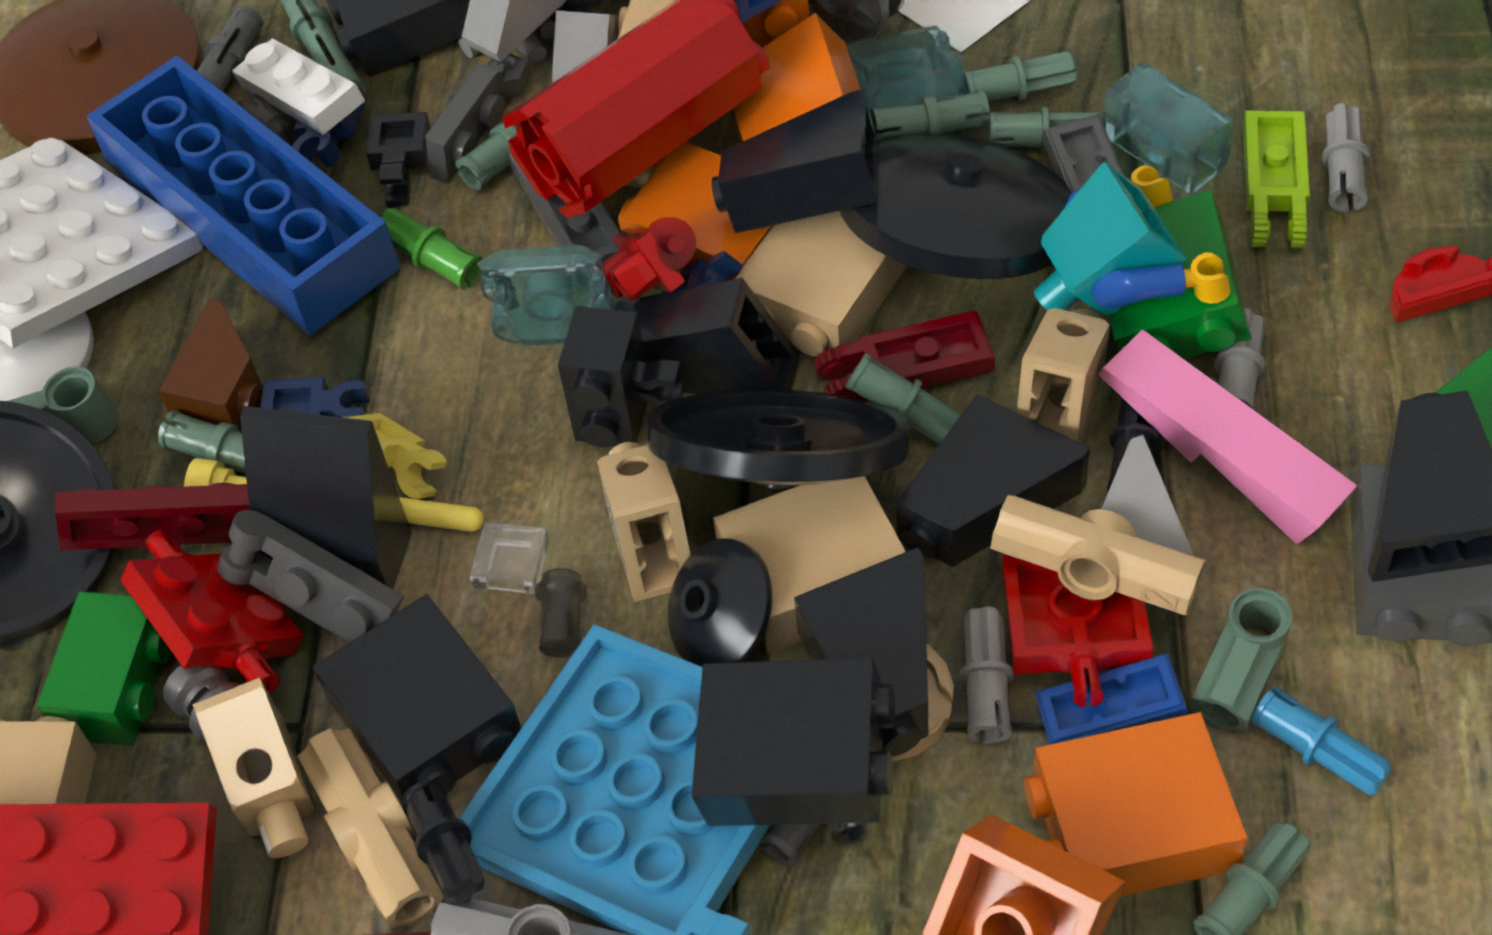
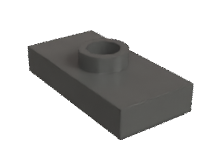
(1079, 149)

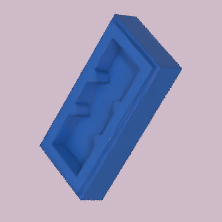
(1132, 697)

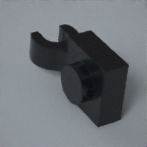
(394, 147)

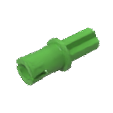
(432, 249)

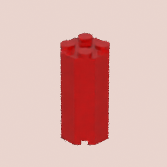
(635, 102)

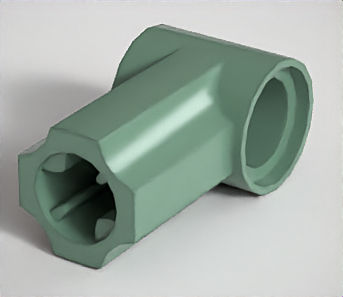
(78, 400)
(1243, 661)

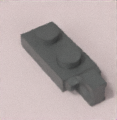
(472, 111)

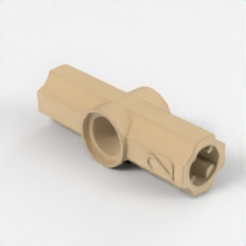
(1097, 554)
(370, 828)

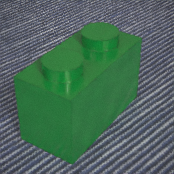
(105, 669)

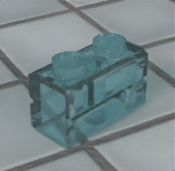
(1167, 127)

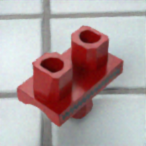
(650, 257)

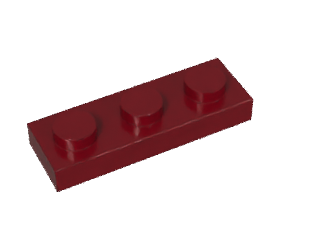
(129, 516)

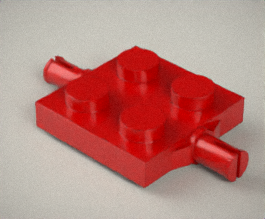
(206, 616)
(1070, 633)

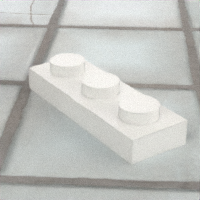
(298, 85)

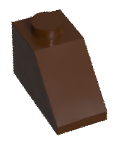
(212, 372)

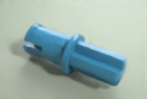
(1321, 741)

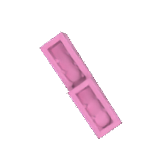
(1205, 419)

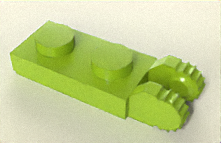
(1276, 173)

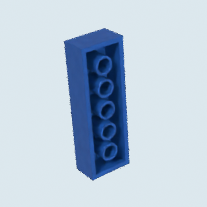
(245, 194)

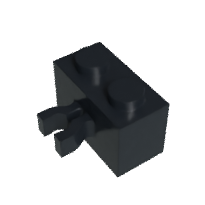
(609, 376)

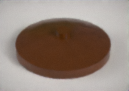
(79, 57)

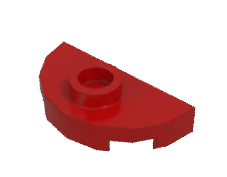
(1438, 281)

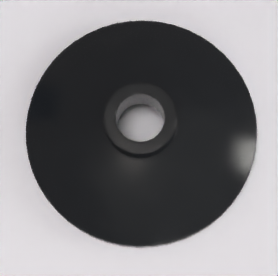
(720, 603)

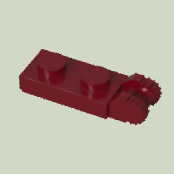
(924, 351)

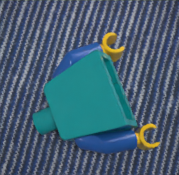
(1119, 251)

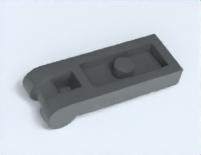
(305, 577)

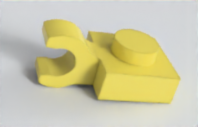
(405, 455)

